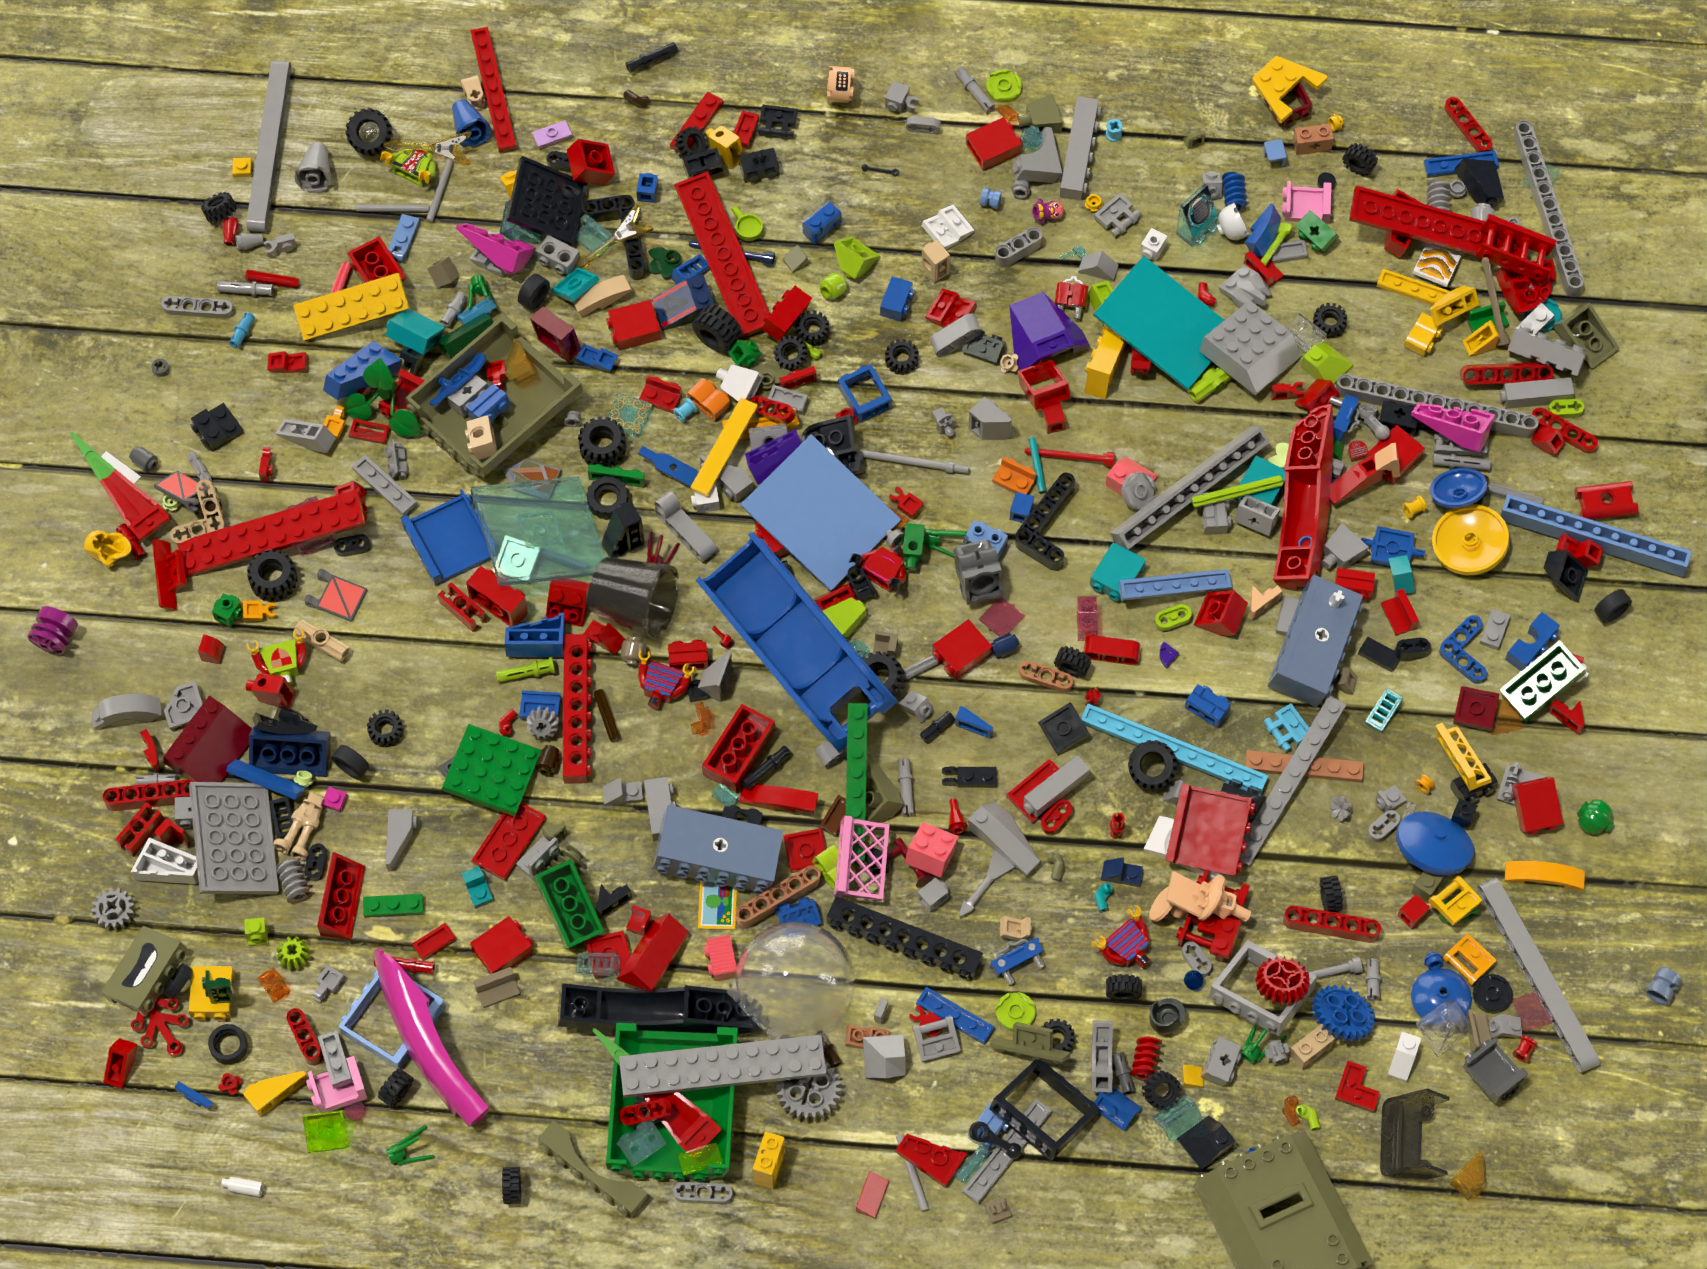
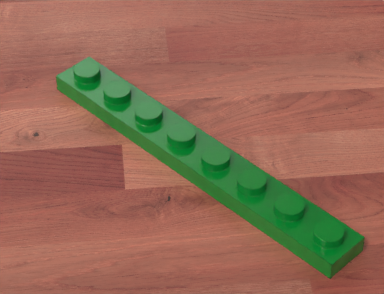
(856, 768)

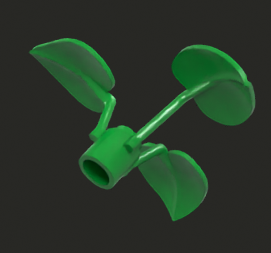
(378, 375)

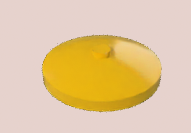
(1470, 540)

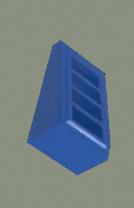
(679, 274)
(971, 722)

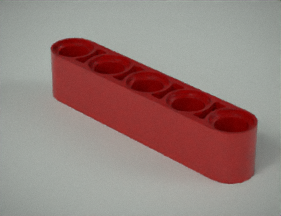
(1498, 369)
(142, 792)
(1322, 927)

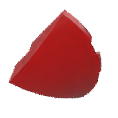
(1524, 292)

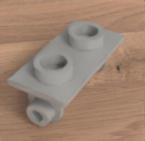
(394, 453)

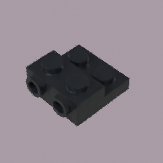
(216, 427)

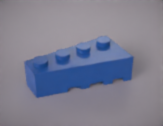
(348, 375)

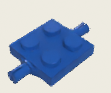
(1391, 543)

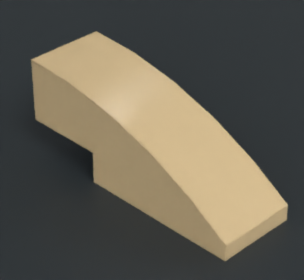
(602, 294)

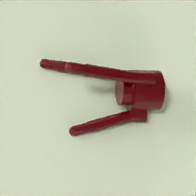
(656, 558)

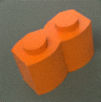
(709, 399)

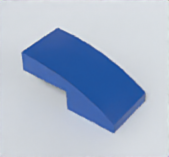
(597, 359)

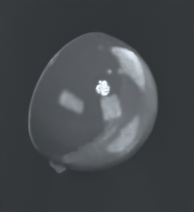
(794, 980)

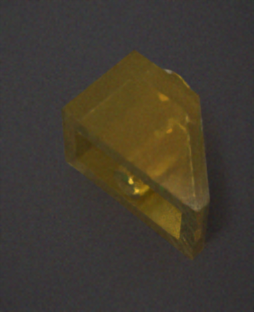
(518, 364)
(1470, 1177)

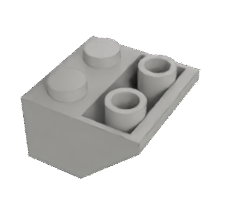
(989, 421)

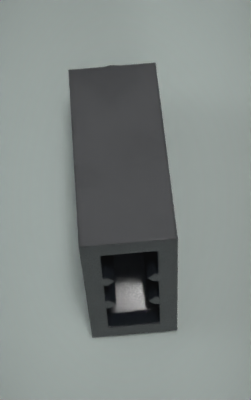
(1481, 180)

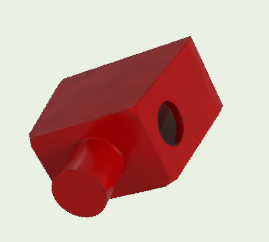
(271, 690)

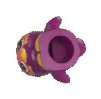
(1051, 210)

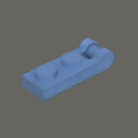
(403, 237)

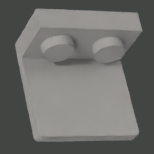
(539, 857)

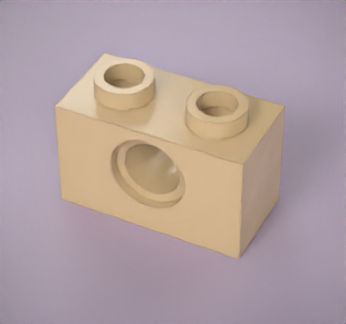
(935, 260)
(481, 437)

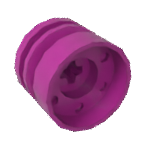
(52, 630)

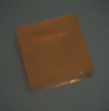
(1007, 112)

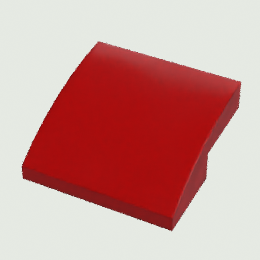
(949, 308)

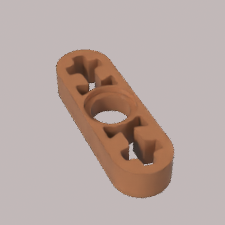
(1044, 669)

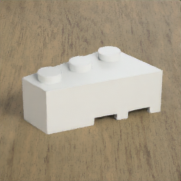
(165, 864)

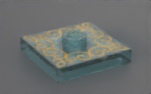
(630, 413)

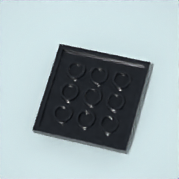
(546, 201)

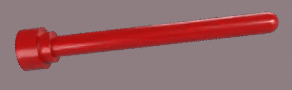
(1106, 459)

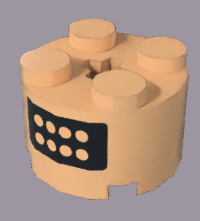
(839, 84)

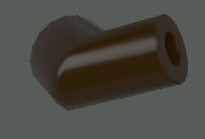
(634, 98)

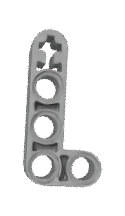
(683, 527)

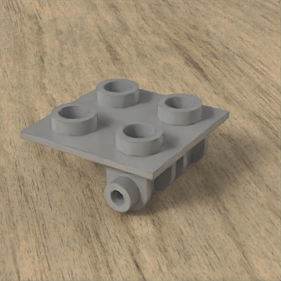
(1512, 775)

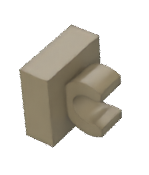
(1346, 681)
(997, 1210)

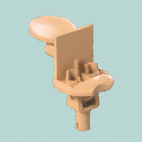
(1200, 900)

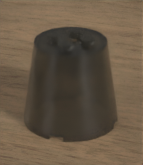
(634, 594)

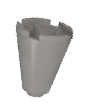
(314, 169)

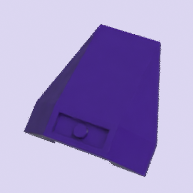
(1042, 331)

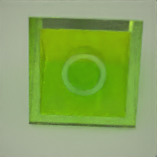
(325, 1131)

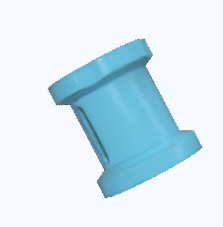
(1114, 129)
(685, 410)

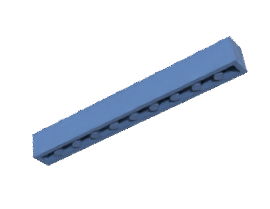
(1612, 539)

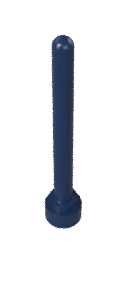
(766, 258)

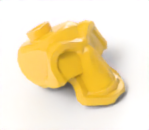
(106, 547)

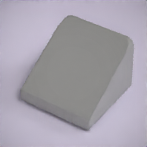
(1172, 792)

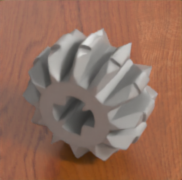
(542, 723)

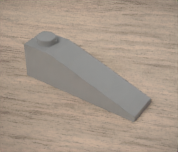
(1002, 834)

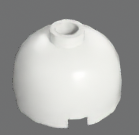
(1231, 223)

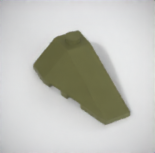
(881, 795)

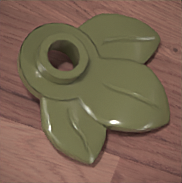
(771, 372)

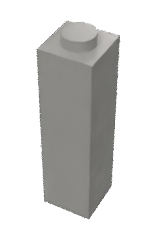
(1536, 392)
(1056, 786)

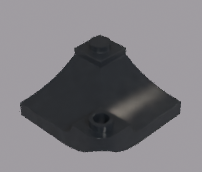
(841, 440)

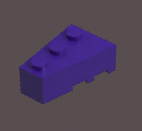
(768, 457)

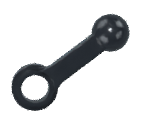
(1012, 1150)

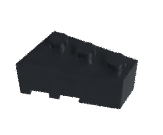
(623, 531)

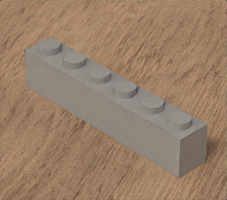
(1079, 147)

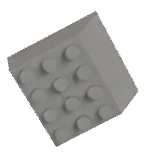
(1251, 347)

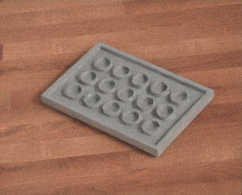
(233, 838)

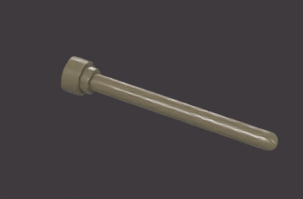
(1503, 337)

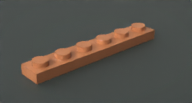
(1320, 767)

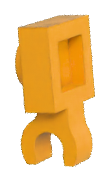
(336, 423)

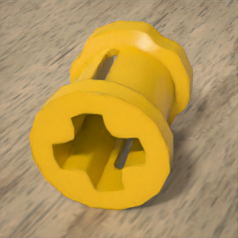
(1414, 507)

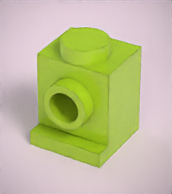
(256, 931)

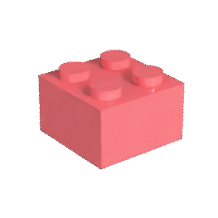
(931, 849)

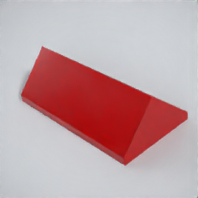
(340, 897)
(654, 953)

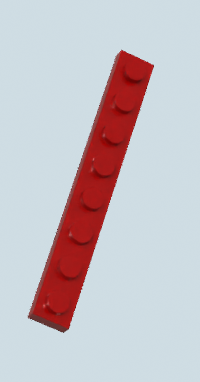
(493, 89)

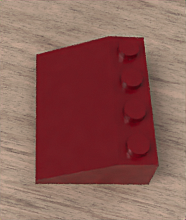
(208, 743)

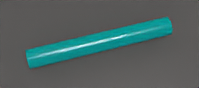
(1037, 464)

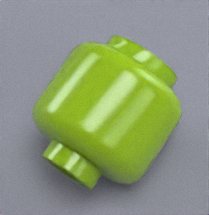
(833, 286)

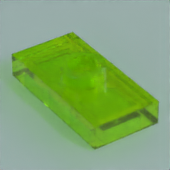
(699, 1158)

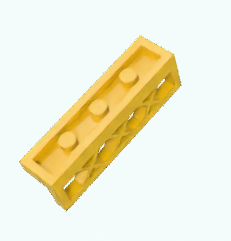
(1458, 759)

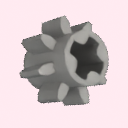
(1277, 1052)

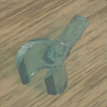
(1078, 250)

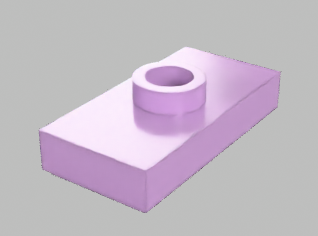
(552, 134)

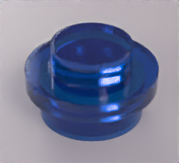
(1193, 979)

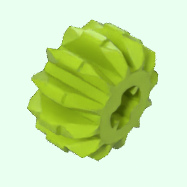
(292, 946)

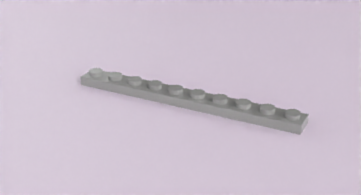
(1291, 777)

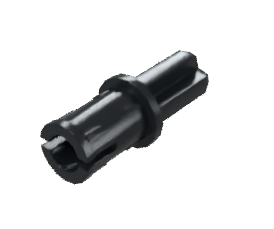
(937, 726)

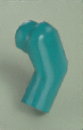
(1101, 896)

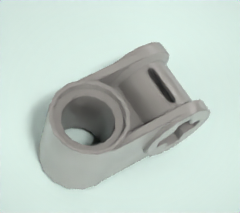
(829, 755)

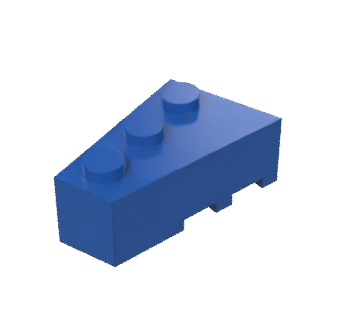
(536, 639)

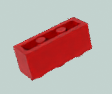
(786, 312)

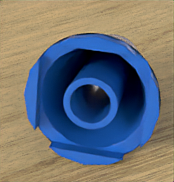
(469, 119)

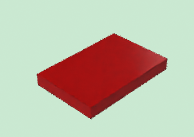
(1017, 794)

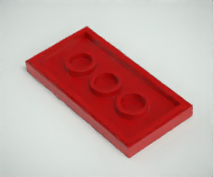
(508, 841)

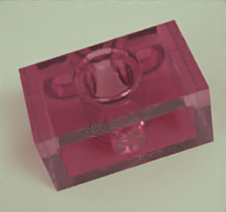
(1086, 616)

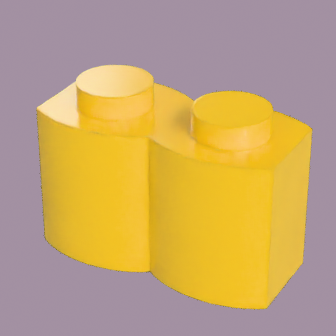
(1422, 335)

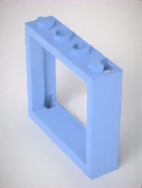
(359, 1006)

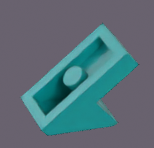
(477, 887)

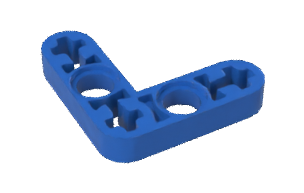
(1457, 647)

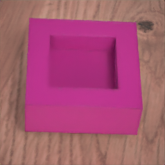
(334, 799)

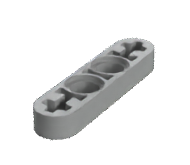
(197, 310)

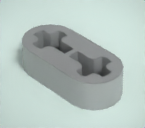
(923, 124)
(1387, 829)
(1199, 956)

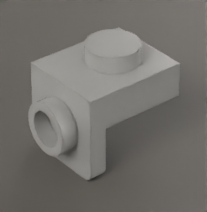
(1214, 183)
(917, 705)
(1505, 1026)

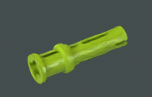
(539, 668)

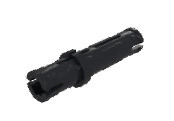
(649, 58)
(772, 762)

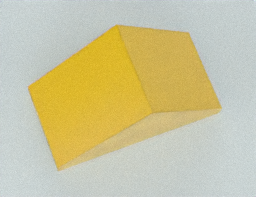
(1482, 339)

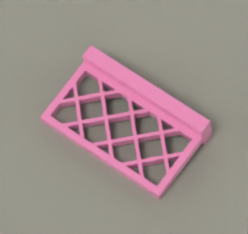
(844, 860)

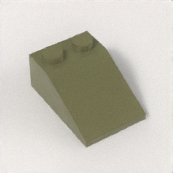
(1587, 330)

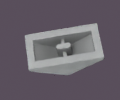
(1098, 266)

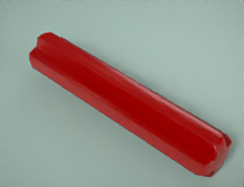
(270, 278)

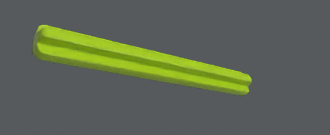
(1237, 491)

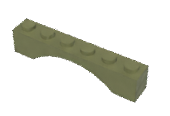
(622, 1193)

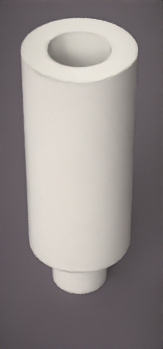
(243, 1186)

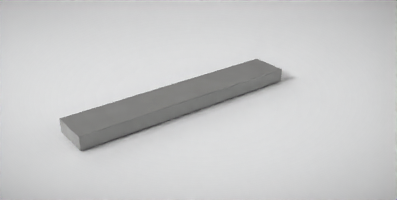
(998, 1160)

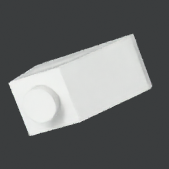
(1404, 1056)

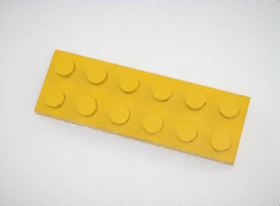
(351, 306)

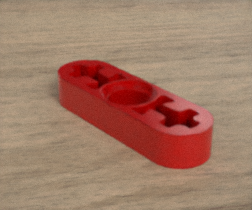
(776, 414)
(650, 1105)

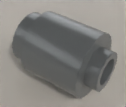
(143, 459)

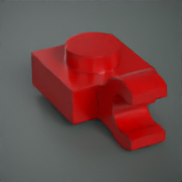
(496, 372)
(1285, 391)

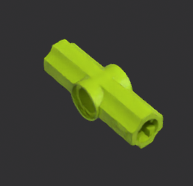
(1211, 382)

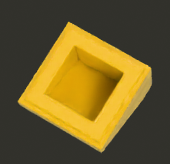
(1191, 1076)

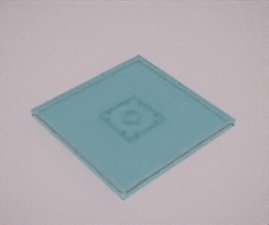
(538, 530)

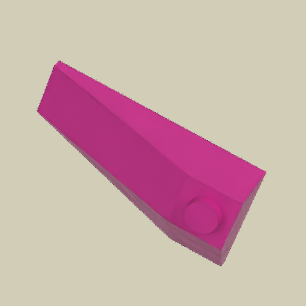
(505, 254)
(1462, 427)

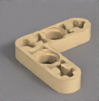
(206, 522)

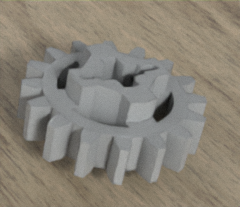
(113, 900)

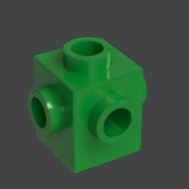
(745, 353)
(227, 609)

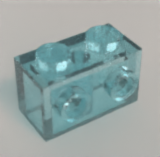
(641, 1143)

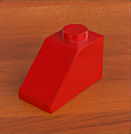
(119, 1062)

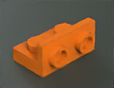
(1014, 476)

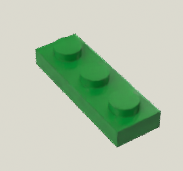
(628, 477)
(392, 905)

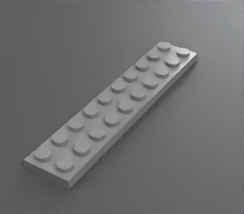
(722, 1066)

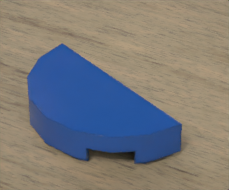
(192, 1096)

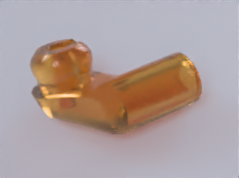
(1289, 1110)

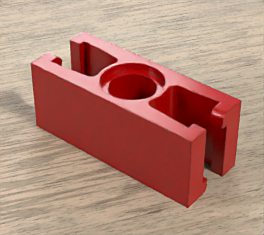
(461, 599)
(139, 837)

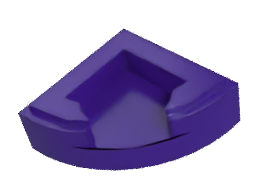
(1167, 654)

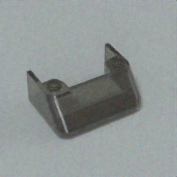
(1403, 1132)

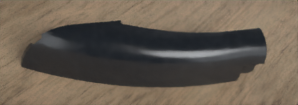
(664, 1009)

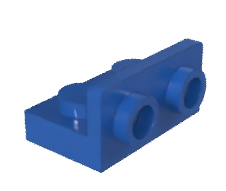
(802, 911)

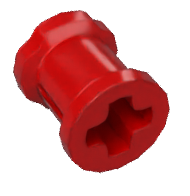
(1524, 1049)

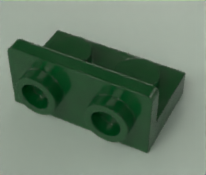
(218, 990)

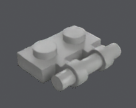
(1114, 210)

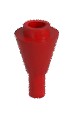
(956, 821)

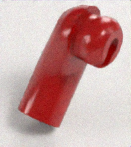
(505, 722)

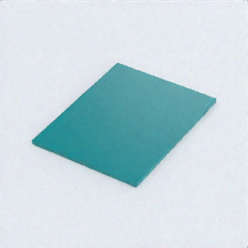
(1160, 321)

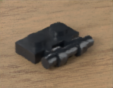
(778, 116)

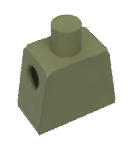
(1042, 114)

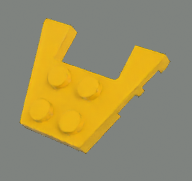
(1279, 78)

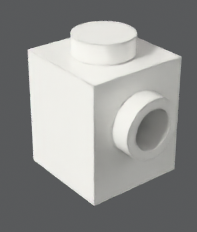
(1153, 244)

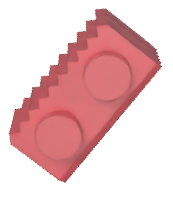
(721, 957)

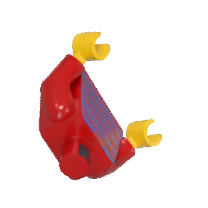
(662, 681)
(1127, 942)

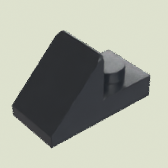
(607, 902)

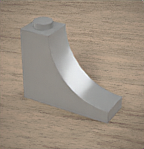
(1042, 164)

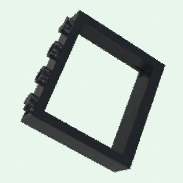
(1026, 1127)

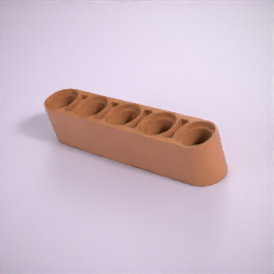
(782, 888)

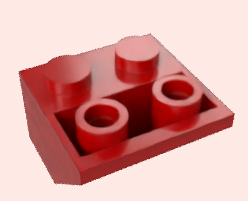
(568, 597)

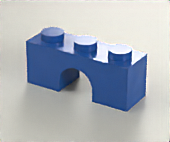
(1543, 630)

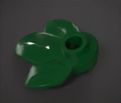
(661, 261)

